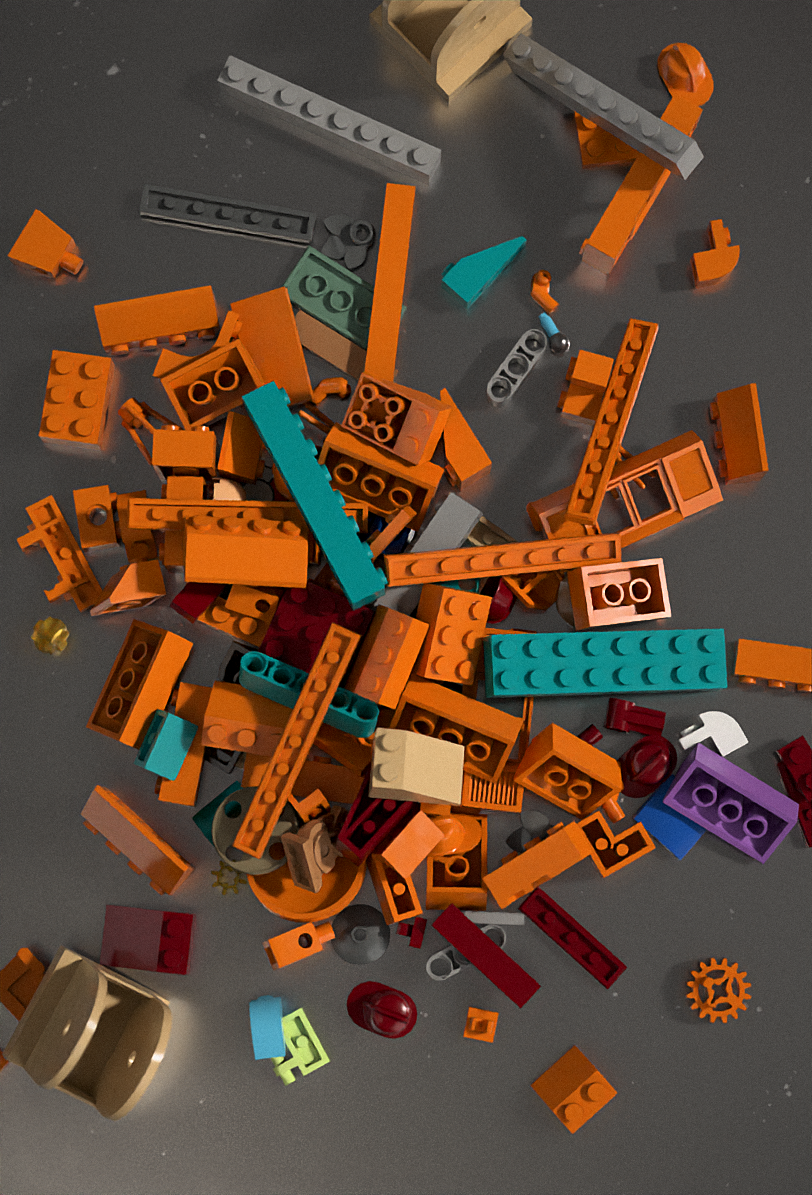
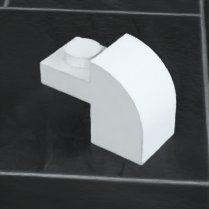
(720, 730)

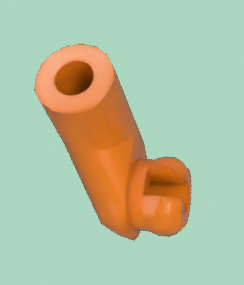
(540, 291)
(612, 807)

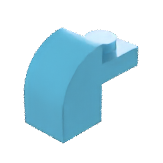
(267, 1027)

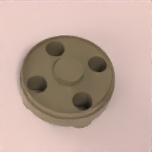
(225, 830)

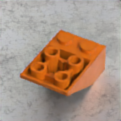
(396, 418)

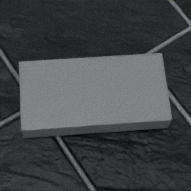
(495, 917)

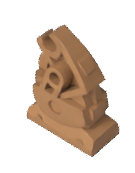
(313, 848)

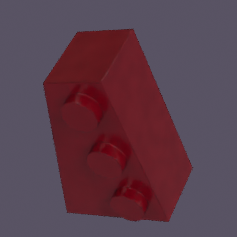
(369, 823)

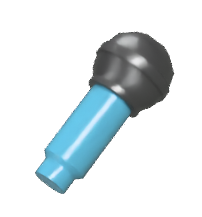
(558, 342)

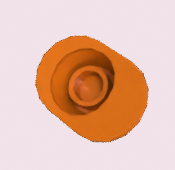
(685, 73)
(460, 833)

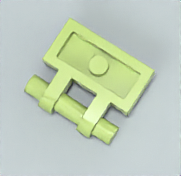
(303, 1045)

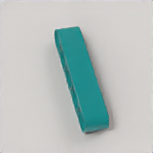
(273, 671)

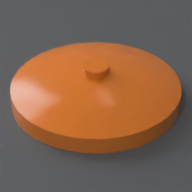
(296, 904)

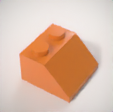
(241, 450)
(131, 587)
(573, 1089)

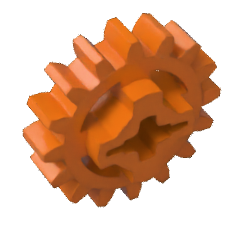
(709, 1001)

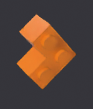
(587, 385)
(612, 851)

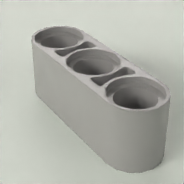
(521, 355)
(449, 954)

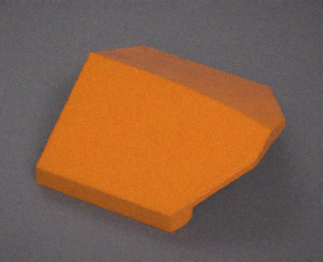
(535, 589)

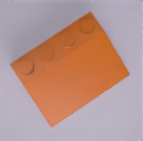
(136, 840)

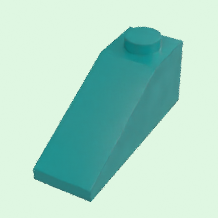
(477, 271)

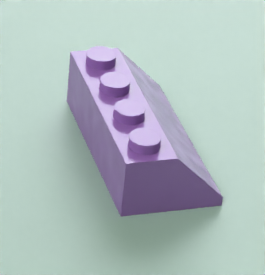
(731, 803)

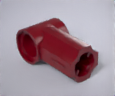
(627, 717)

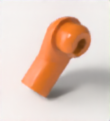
(331, 386)

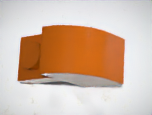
(718, 263)
(137, 542)

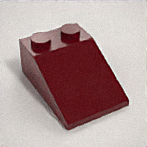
(147, 939)

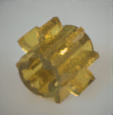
(50, 635)
(220, 874)

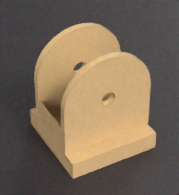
(450, 38)
(92, 1034)

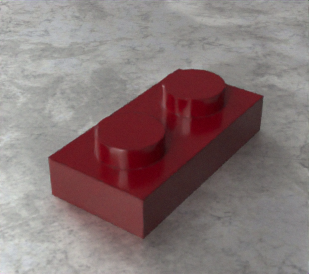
(798, 762)

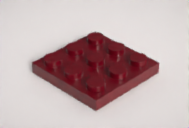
(304, 622)

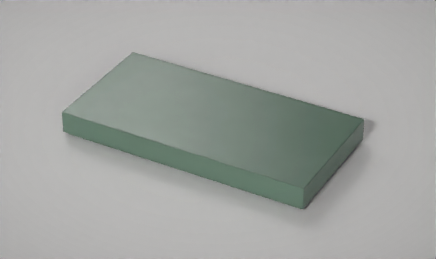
(332, 296)

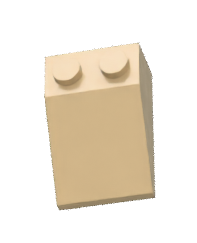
(415, 768)

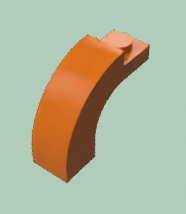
(171, 362)

